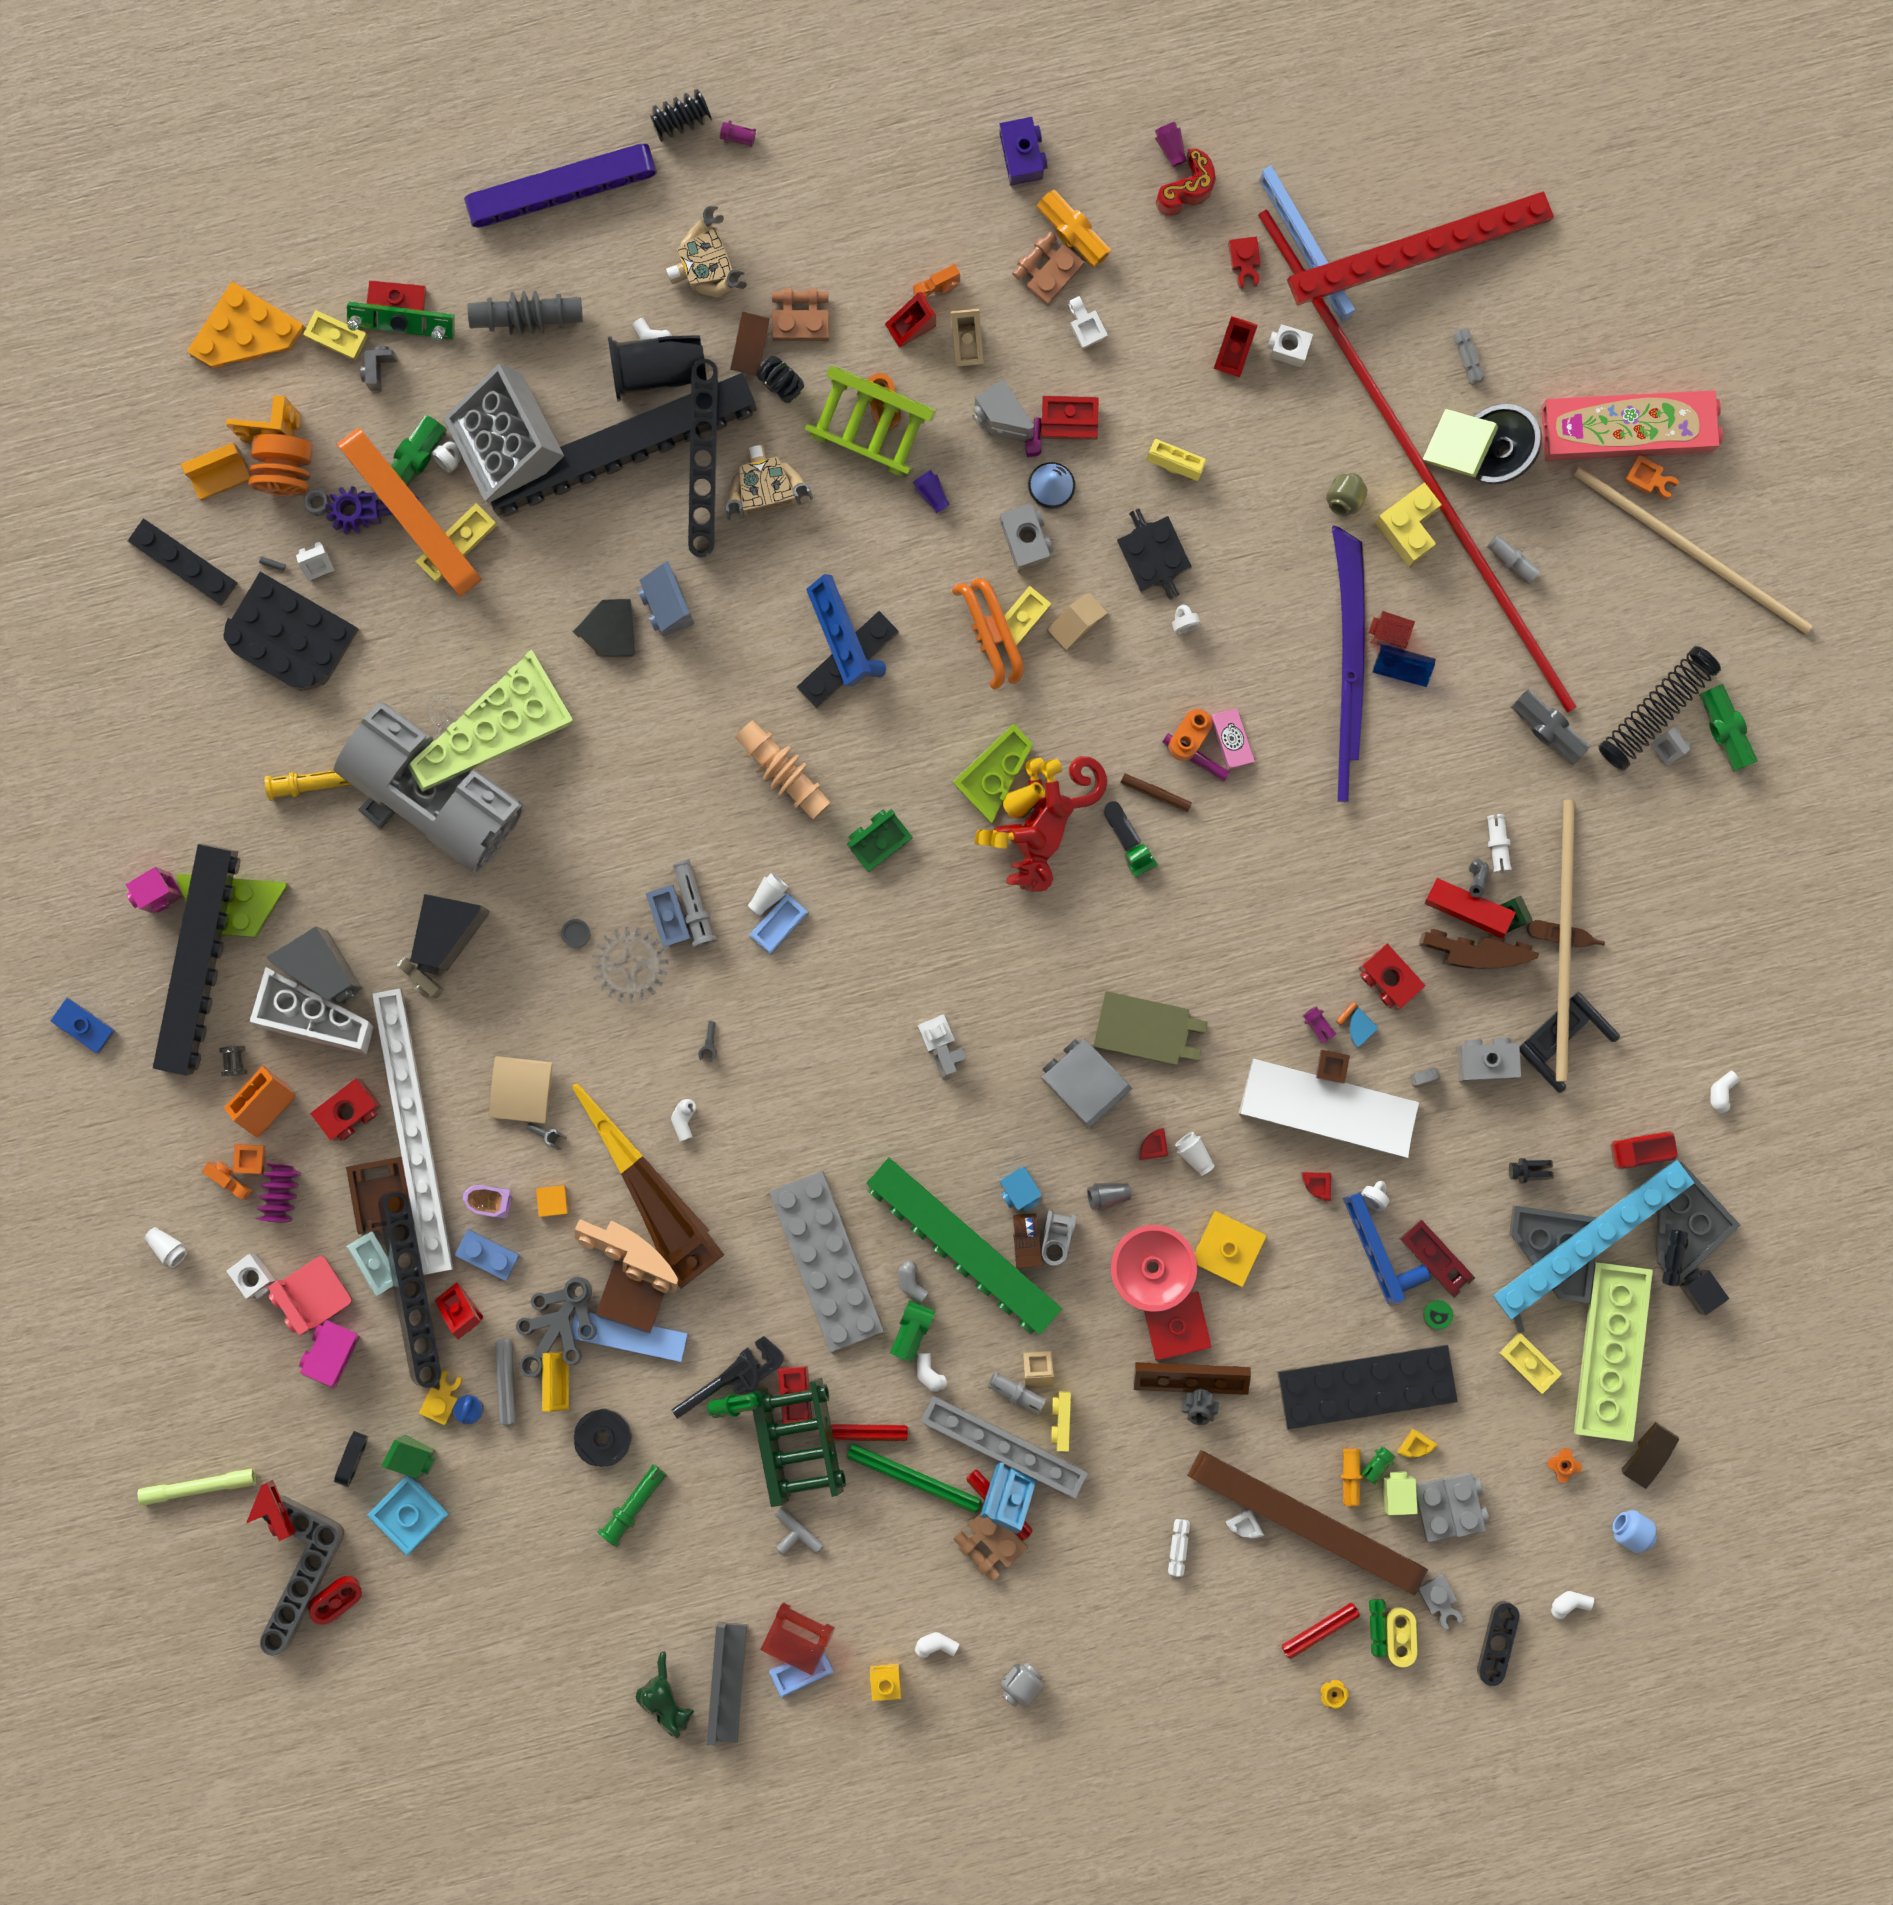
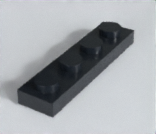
(182, 561)
(827, 678)

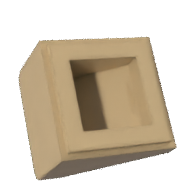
(1038, 1369)

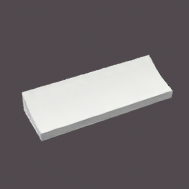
(1329, 1108)

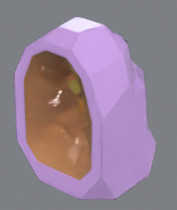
(488, 1200)

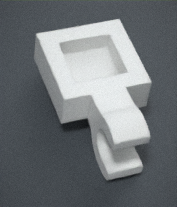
(1087, 327)

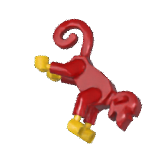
(1046, 824)

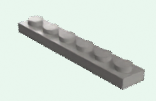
(1004, 1446)

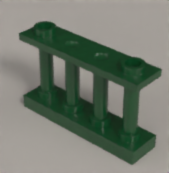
(775, 1460)

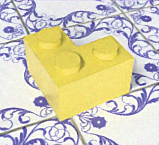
(1403, 524)

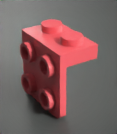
(310, 1295)

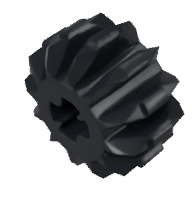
(780, 379)

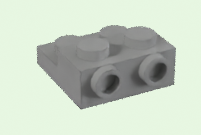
(1451, 1506)

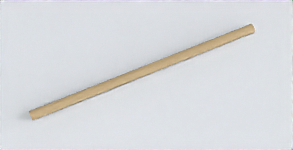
(1693, 550)
(1565, 941)

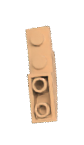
(639, 1257)

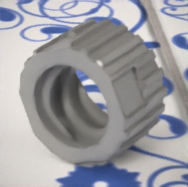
(308, 498)

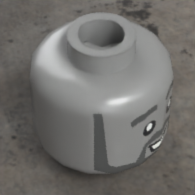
(1021, 1685)

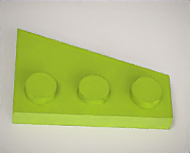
(993, 772)

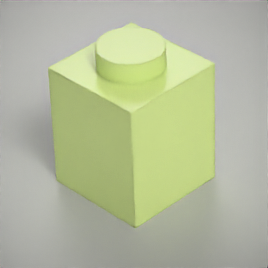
(1399, 1494)

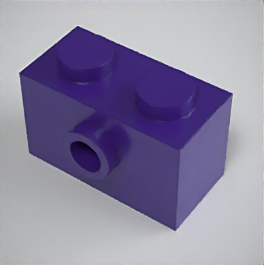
(1021, 150)

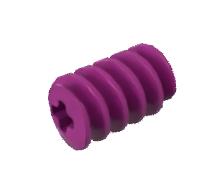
(278, 1193)

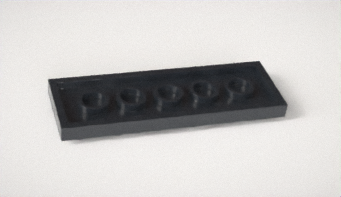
(1367, 1386)

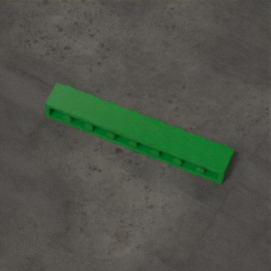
(964, 1246)

